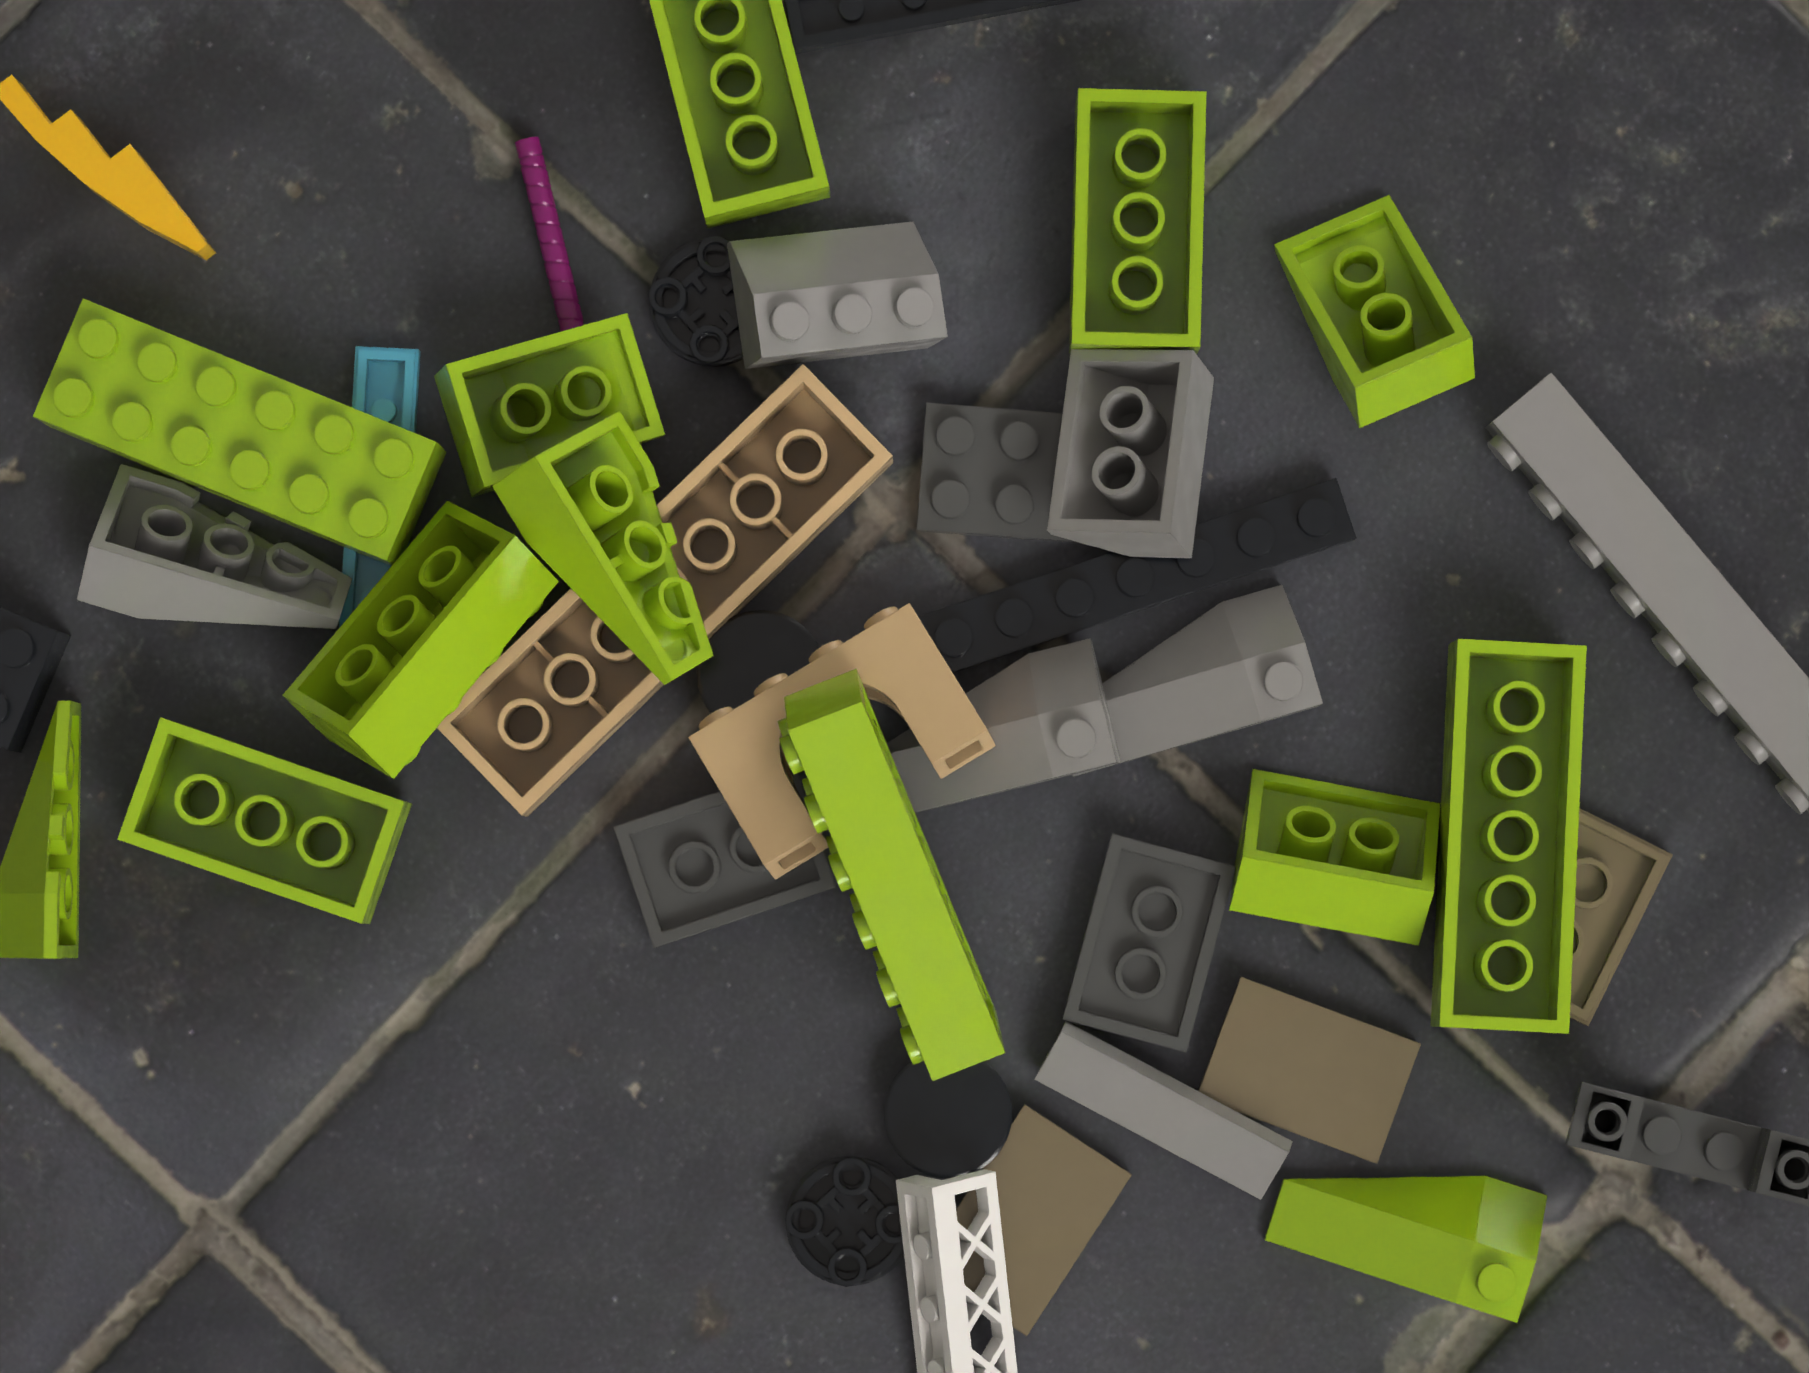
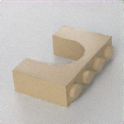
(896, 669)

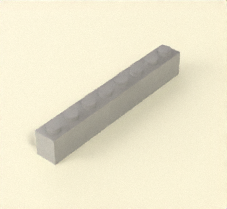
(1661, 577)

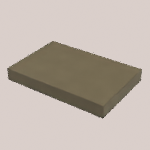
(1612, 893)
(1308, 1069)
(1049, 1205)

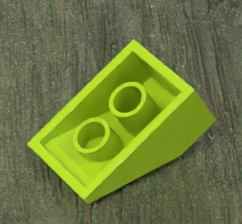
(1377, 311)
(541, 393)

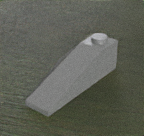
(181, 561)
(1214, 677)
(1045, 724)

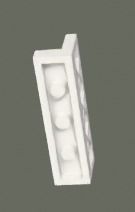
(936, 1276)

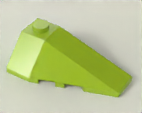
(598, 526)
(44, 850)
(1436, 1235)

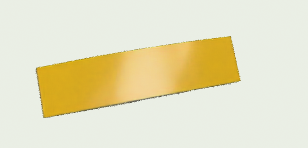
(121, 180)

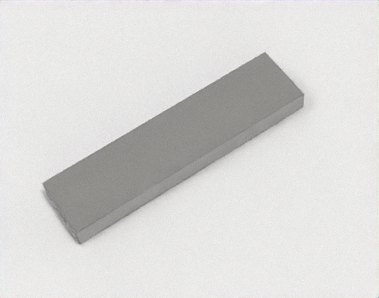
(1163, 1110)

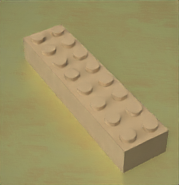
(735, 531)

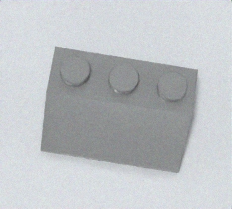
(835, 294)
(1132, 451)

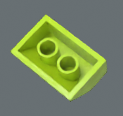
(1336, 857)

